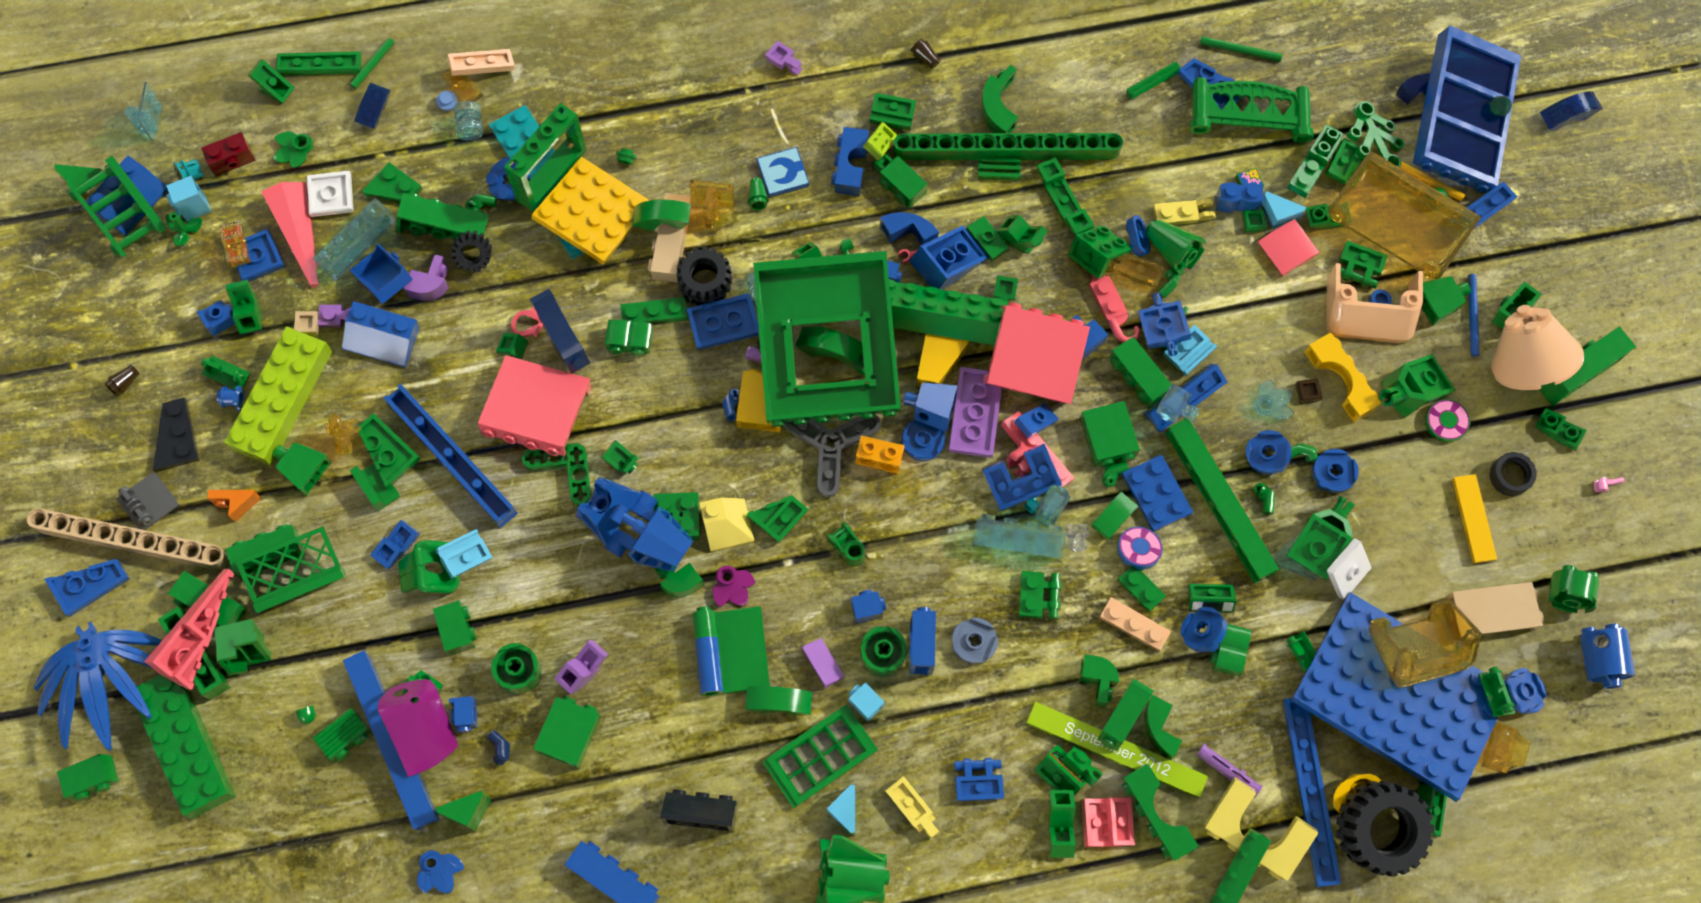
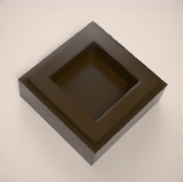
(1309, 391)

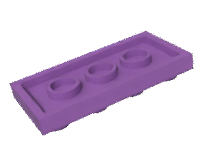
(974, 415)

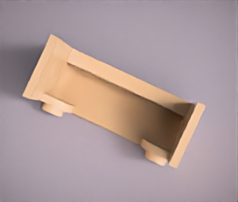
(1370, 320)

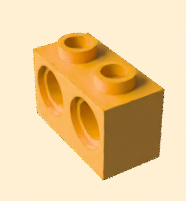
(879, 454)

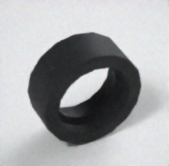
(1525, 464)

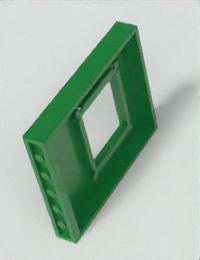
(826, 292)

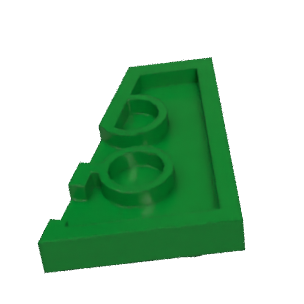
(387, 450)

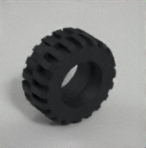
(1413, 832)

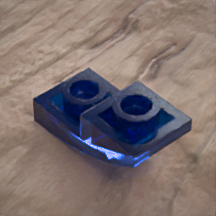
(372, 105)

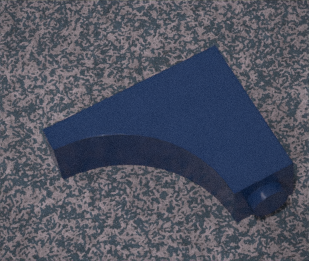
(559, 331)

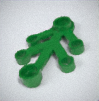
(1365, 114)

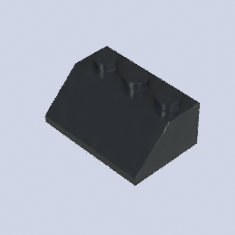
(699, 810)

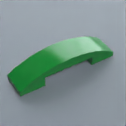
(1063, 198)

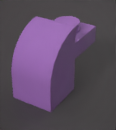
(431, 285)
(581, 669)

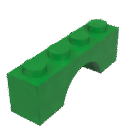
(1142, 785)

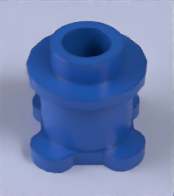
(231, 397)

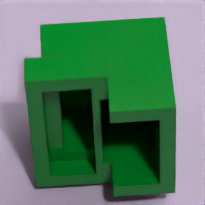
(240, 645)

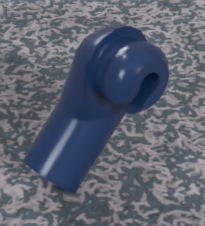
(502, 749)

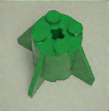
(850, 872)

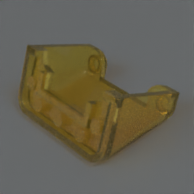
(1427, 647)

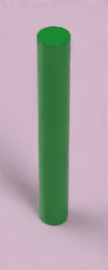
(359, 78)

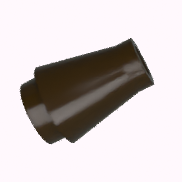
(923, 51)
(121, 380)

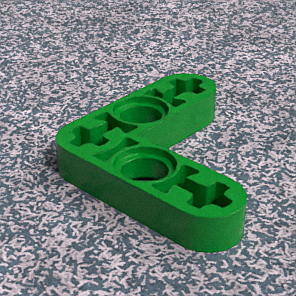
(565, 461)

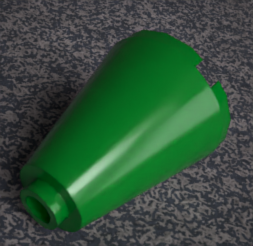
(1176, 245)

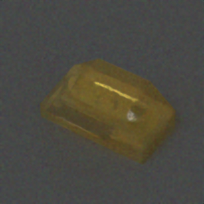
(1505, 749)

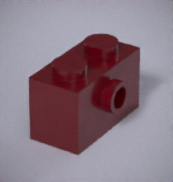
(228, 154)

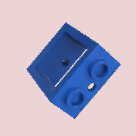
(922, 641)

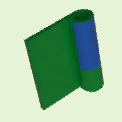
(730, 650)

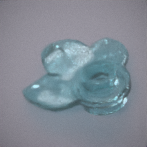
(1275, 400)

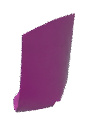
(420, 728)

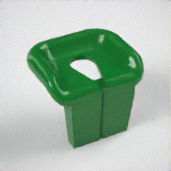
(416, 577)

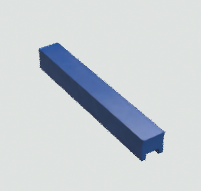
(451, 456)
(411, 788)

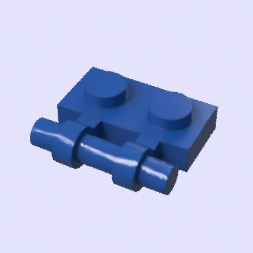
(979, 787)

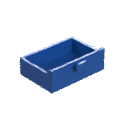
(381, 274)

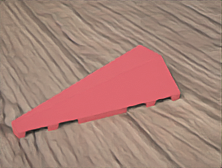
(290, 208)
(183, 647)

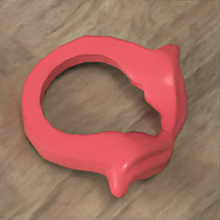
(534, 330)

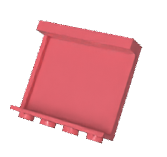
(1037, 353)
(533, 405)

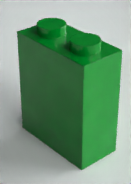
(1109, 434)
(567, 731)

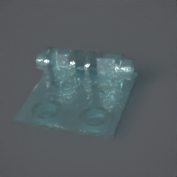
(146, 115)

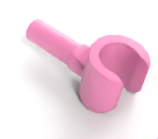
(1602, 484)

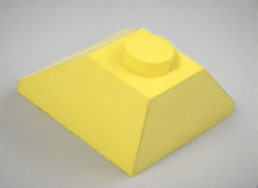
(726, 523)

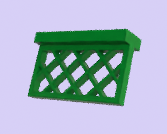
(296, 588)

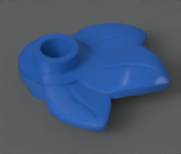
(439, 875)

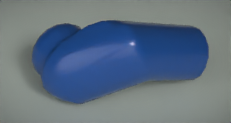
(730, 403)

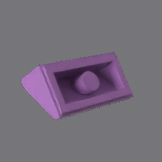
(822, 663)

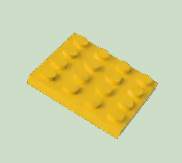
(590, 210)

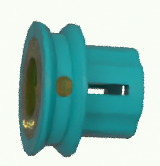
(187, 169)

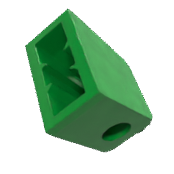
(1443, 298)
(301, 465)

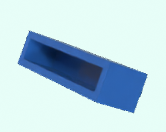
(608, 877)

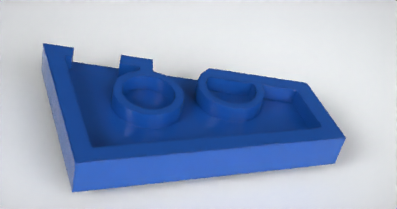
(86, 586)

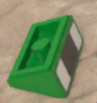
(1216, 596)

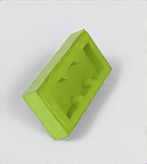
(880, 141)

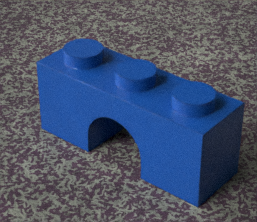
(849, 178)

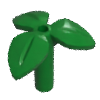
(176, 223)

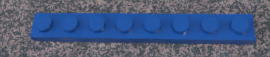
(1312, 793)

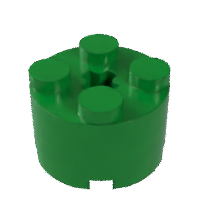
(1574, 589)
(883, 638)
(504, 664)

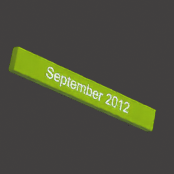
(1128, 755)

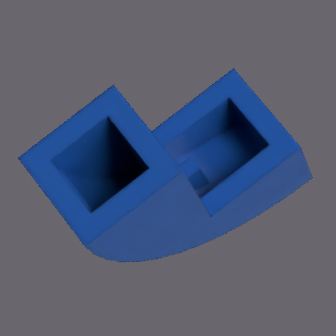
(900, 224)

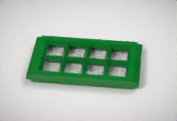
(820, 756)

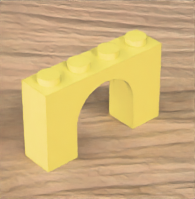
(1281, 856)

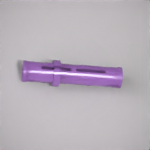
(1226, 768)

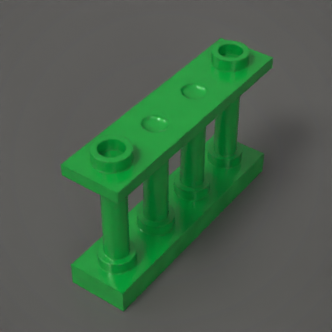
(125, 187)

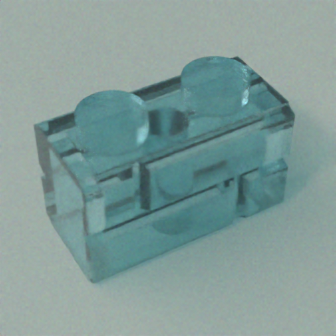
(1052, 505)

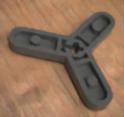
(830, 458)

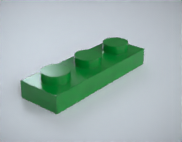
(655, 311)

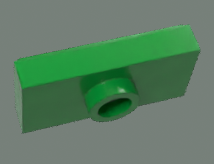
(988, 238)

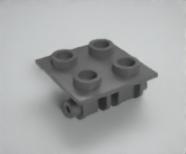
(147, 501)

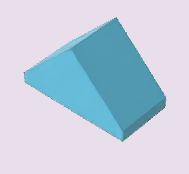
(1280, 210)
(843, 810)

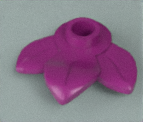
(734, 589)

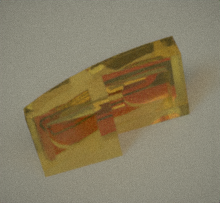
(235, 244)

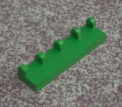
(1241, 868)

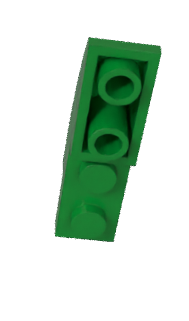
(1315, 161)

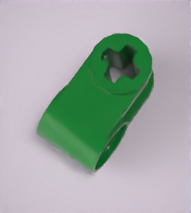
(844, 541)

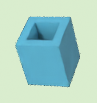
(865, 701)

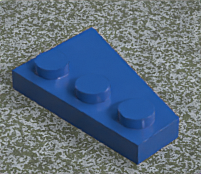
(1196, 69)

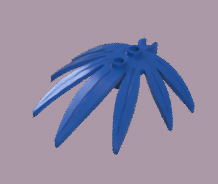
(91, 661)

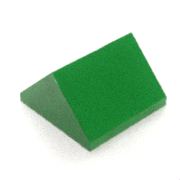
(75, 174)
(466, 810)

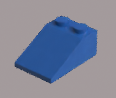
(948, 258)

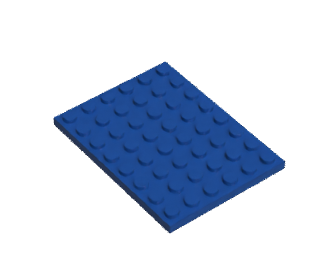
(1422, 728)

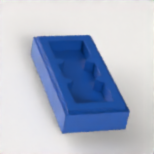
(1036, 420)

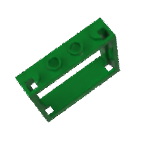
(533, 193)

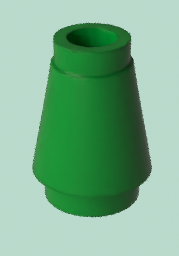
(757, 195)

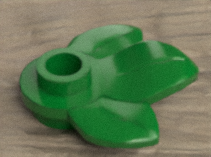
(290, 148)

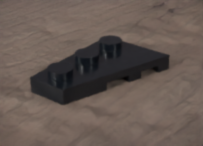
(176, 437)

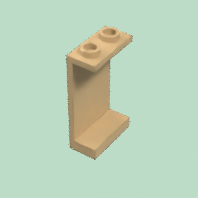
(1500, 607)

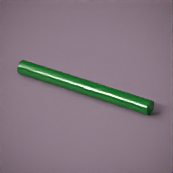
(1241, 48)

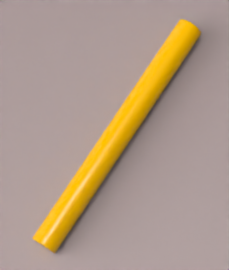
(1432, 181)

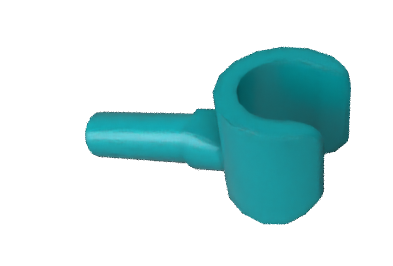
(1031, 504)

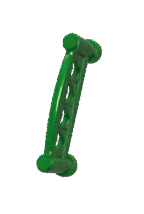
(1207, 112)

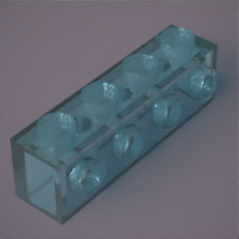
(354, 239)
(1018, 537)

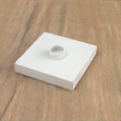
(330, 193)
(1349, 568)

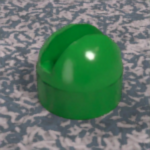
(306, 715)

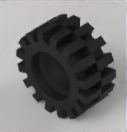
(468, 263)

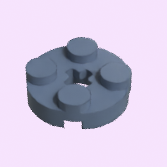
(987, 637)

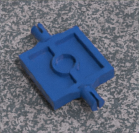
(1164, 324)

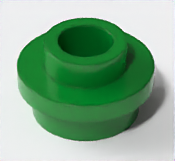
(626, 156)

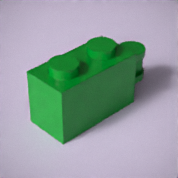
(900, 180)

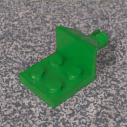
(1415, 385)
(1323, 538)

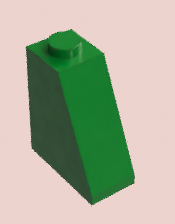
(1125, 715)

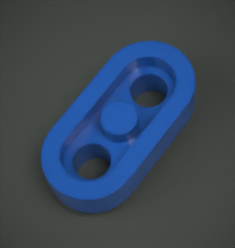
(1137, 233)

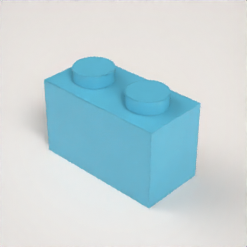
(188, 198)

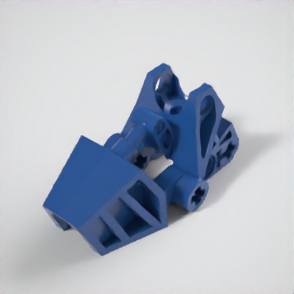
(660, 541)

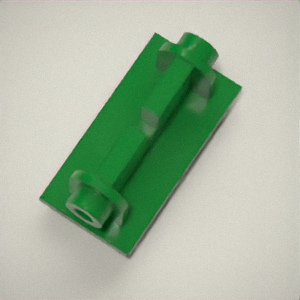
(224, 372)
(1302, 649)
(1496, 692)

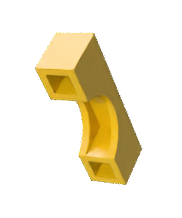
(1329, 354)

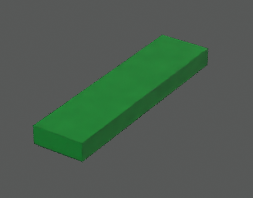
(319, 63)

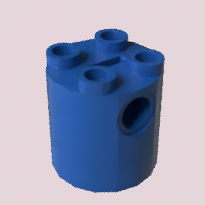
(1609, 663)

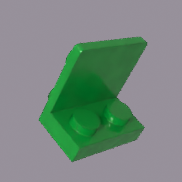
(1096, 249)

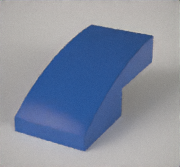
(395, 545)

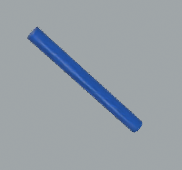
(1473, 316)

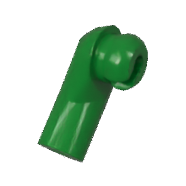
(479, 201)
(1171, 284)
(1306, 450)
(1111, 473)
(1267, 496)

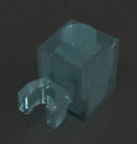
(1176, 404)

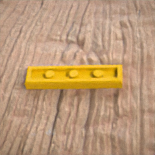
(1474, 519)

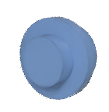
(447, 100)

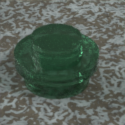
(1500, 105)

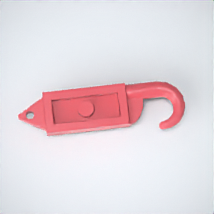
(1111, 306)

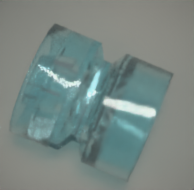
(468, 120)

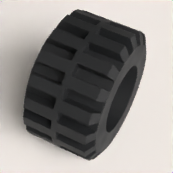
(704, 260)

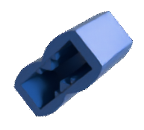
(1238, 197)

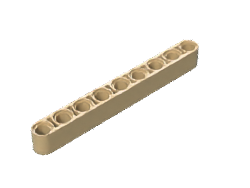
(118, 535)

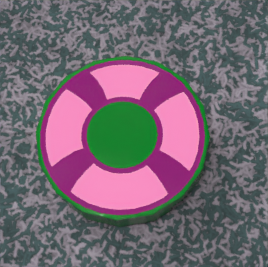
(1447, 420)

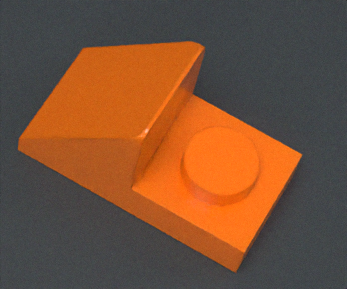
(237, 500)

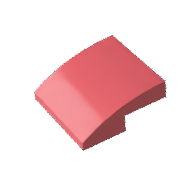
(1288, 247)
(1107, 822)

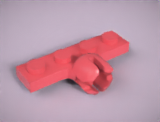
(1023, 443)

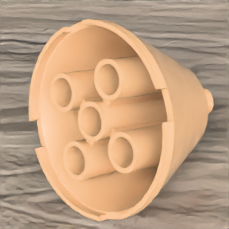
(1535, 351)

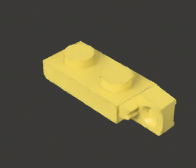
(912, 806)

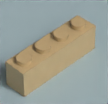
(668, 247)

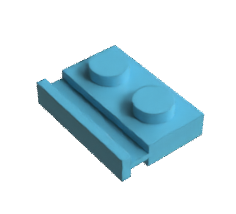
(1192, 351)
(463, 554)

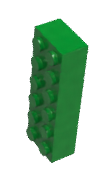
(945, 312)
(184, 748)

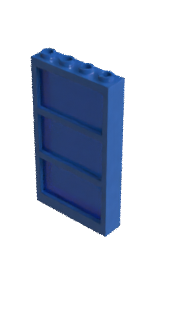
(1457, 127)

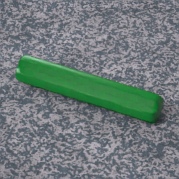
(1153, 80)

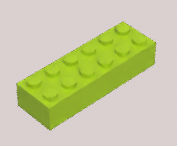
(278, 396)

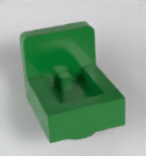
(620, 458)

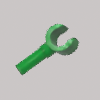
(846, 245)

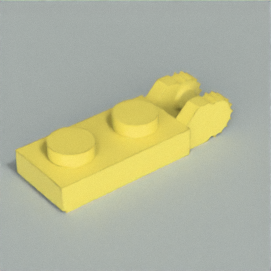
(1184, 212)

